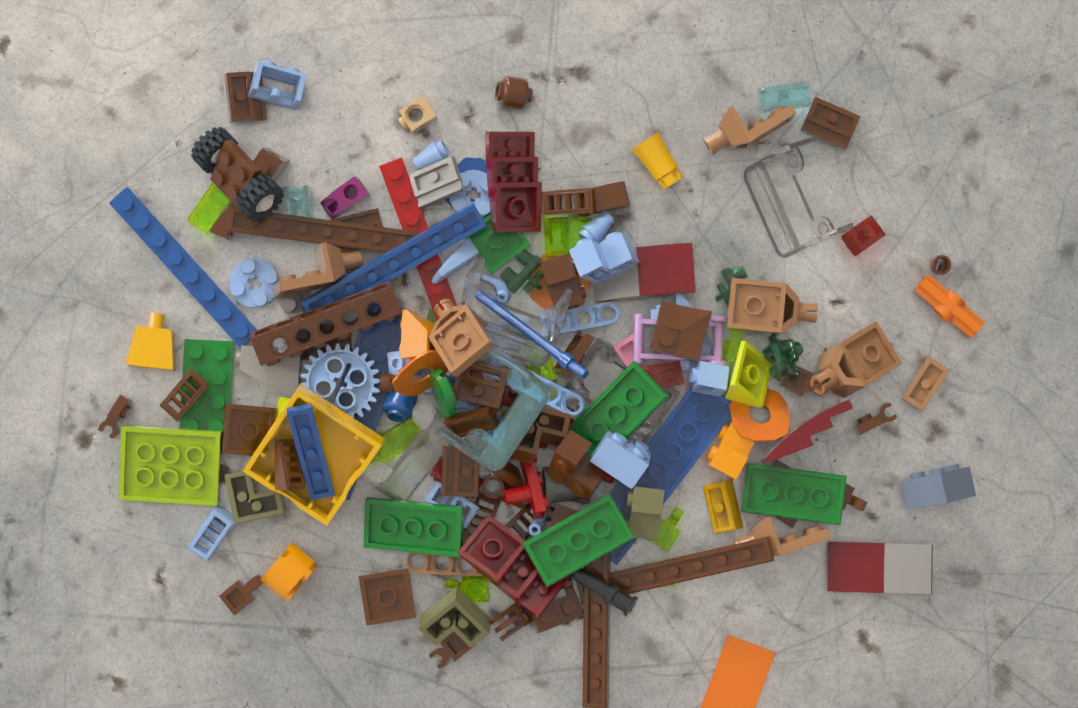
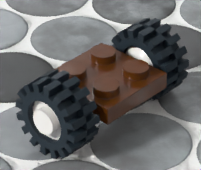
(237, 174)

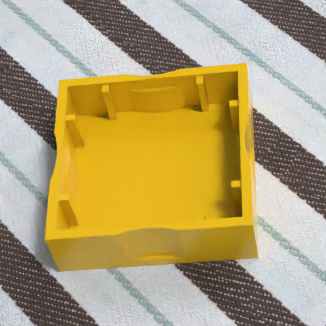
(347, 447)

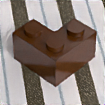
(561, 274)
(548, 428)
(573, 467)

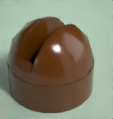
(944, 265)
(385, 383)

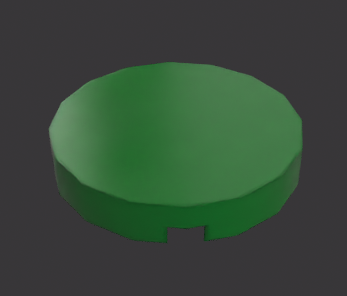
(443, 392)

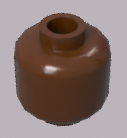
(513, 92)

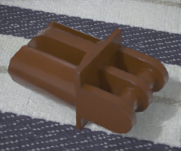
(515, 617)

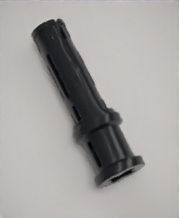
(611, 594)

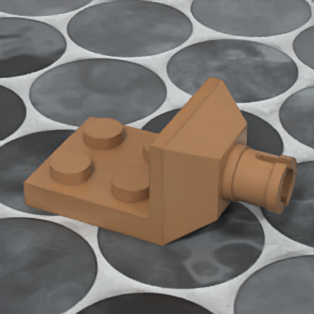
(735, 134)
(331, 266)
(766, 306)
(459, 336)
(855, 362)
(790, 542)

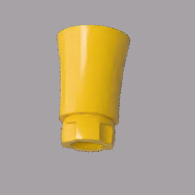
(658, 160)

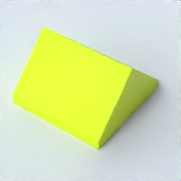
(749, 377)

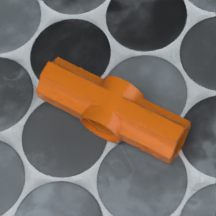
(949, 306)

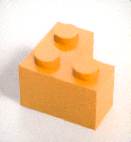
(730, 453)

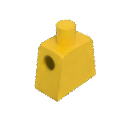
(153, 346)

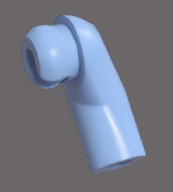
(503, 292)
(537, 525)

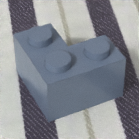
(939, 487)

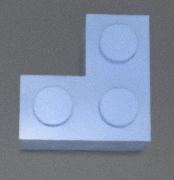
(604, 259)
(622, 459)

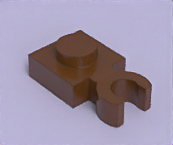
(453, 647)

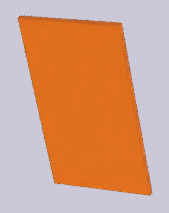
(738, 675)

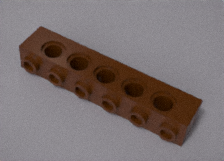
(287, 329)

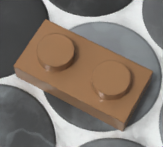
(925, 383)

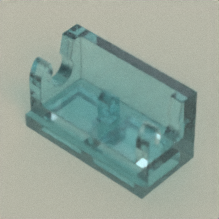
(785, 95)
(300, 198)

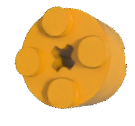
(288, 570)

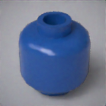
(398, 406)

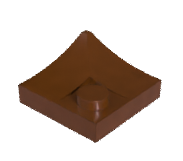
(680, 331)

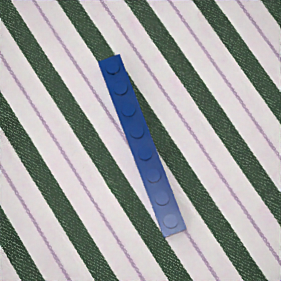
(401, 257)
(183, 266)

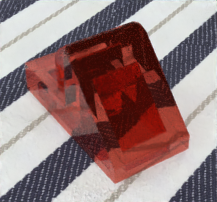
(863, 235)

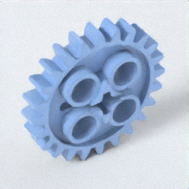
(360, 393)

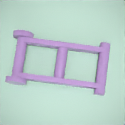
(715, 322)

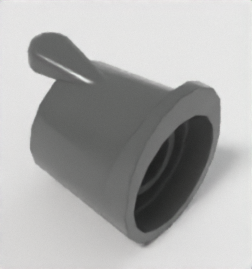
(558, 492)

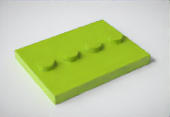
(170, 465)

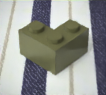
(247, 503)
(645, 512)
(455, 614)

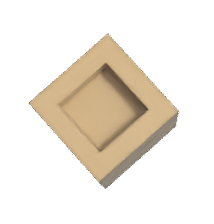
(421, 105)

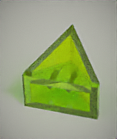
(562, 233)

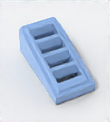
(461, 257)
(435, 492)
(226, 517)

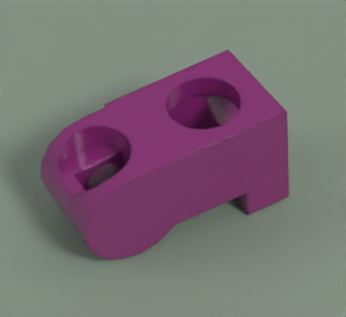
(344, 197)

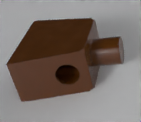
(271, 163)

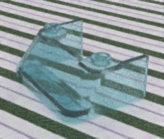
(496, 449)

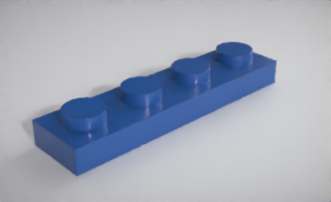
(311, 451)

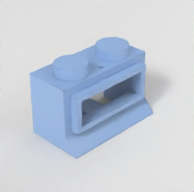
(285, 75)

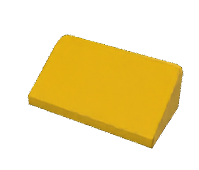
(723, 506)

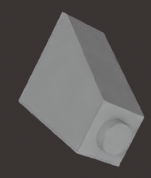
(281, 376)

